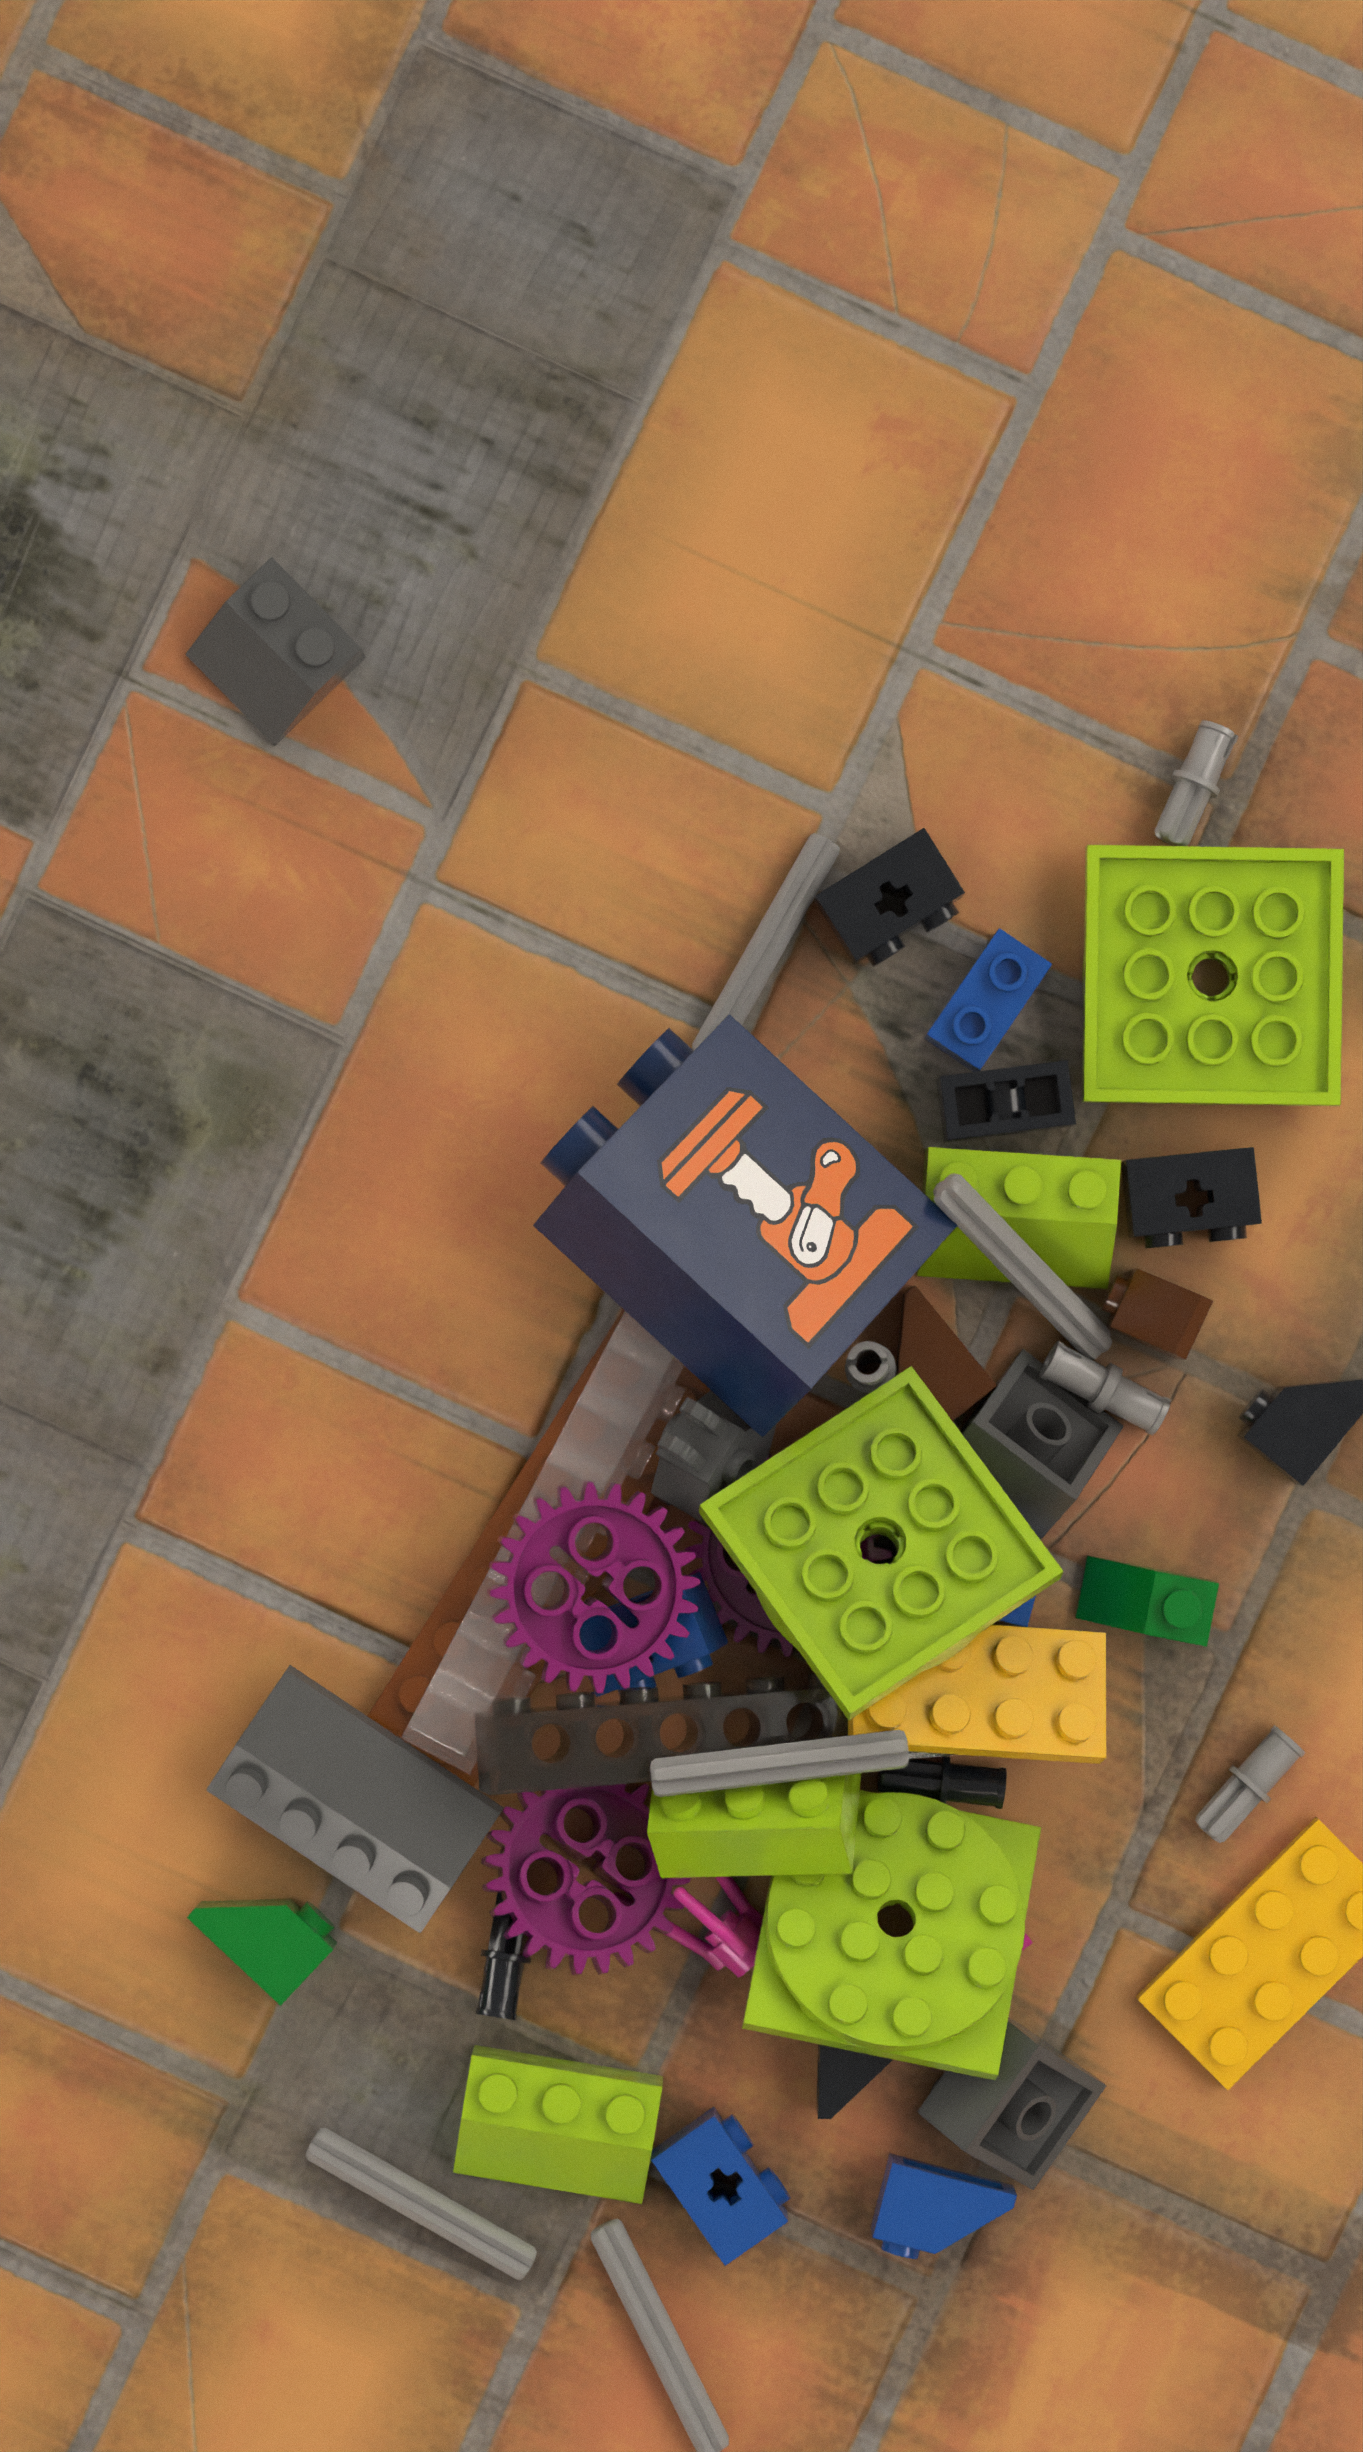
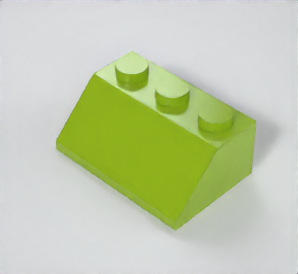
(1051, 1201)
(757, 1829)
(558, 2124)

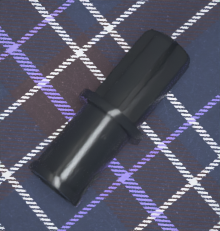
(947, 1782)
(502, 1970)

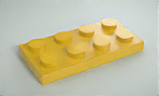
(1005, 1698)
(1264, 1956)

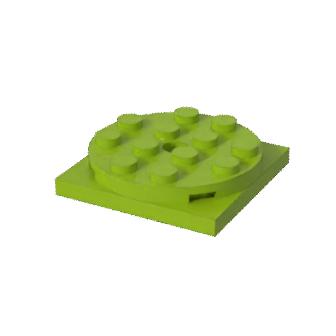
(1275, 931)
(893, 1472)
(915, 1998)

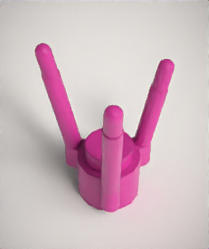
(731, 1936)

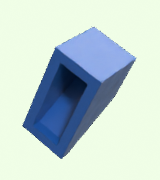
(933, 2206)

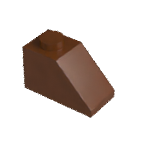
(1156, 1312)
(939, 1356)

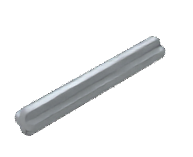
(772, 934)
(1022, 1266)
(779, 1763)
(421, 2203)
(659, 2337)

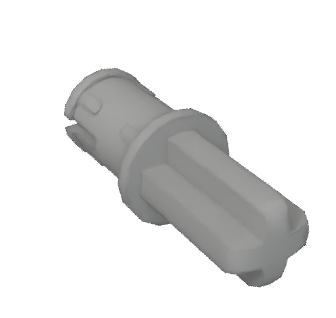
(1195, 783)
(1248, 1785)

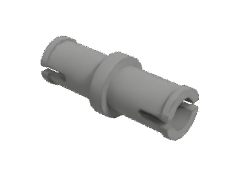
(866, 1353)
(1105, 1388)

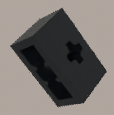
(910, 866)
(1005, 1101)
(1224, 1174)

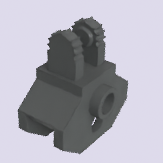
(705, 1453)

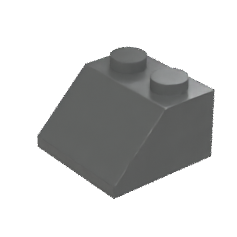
(274, 651)
(1039, 1441)
(1023, 2114)

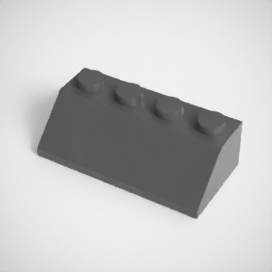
(354, 1799)

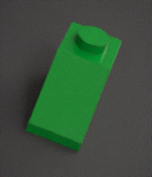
(1147, 1600)
(268, 1939)

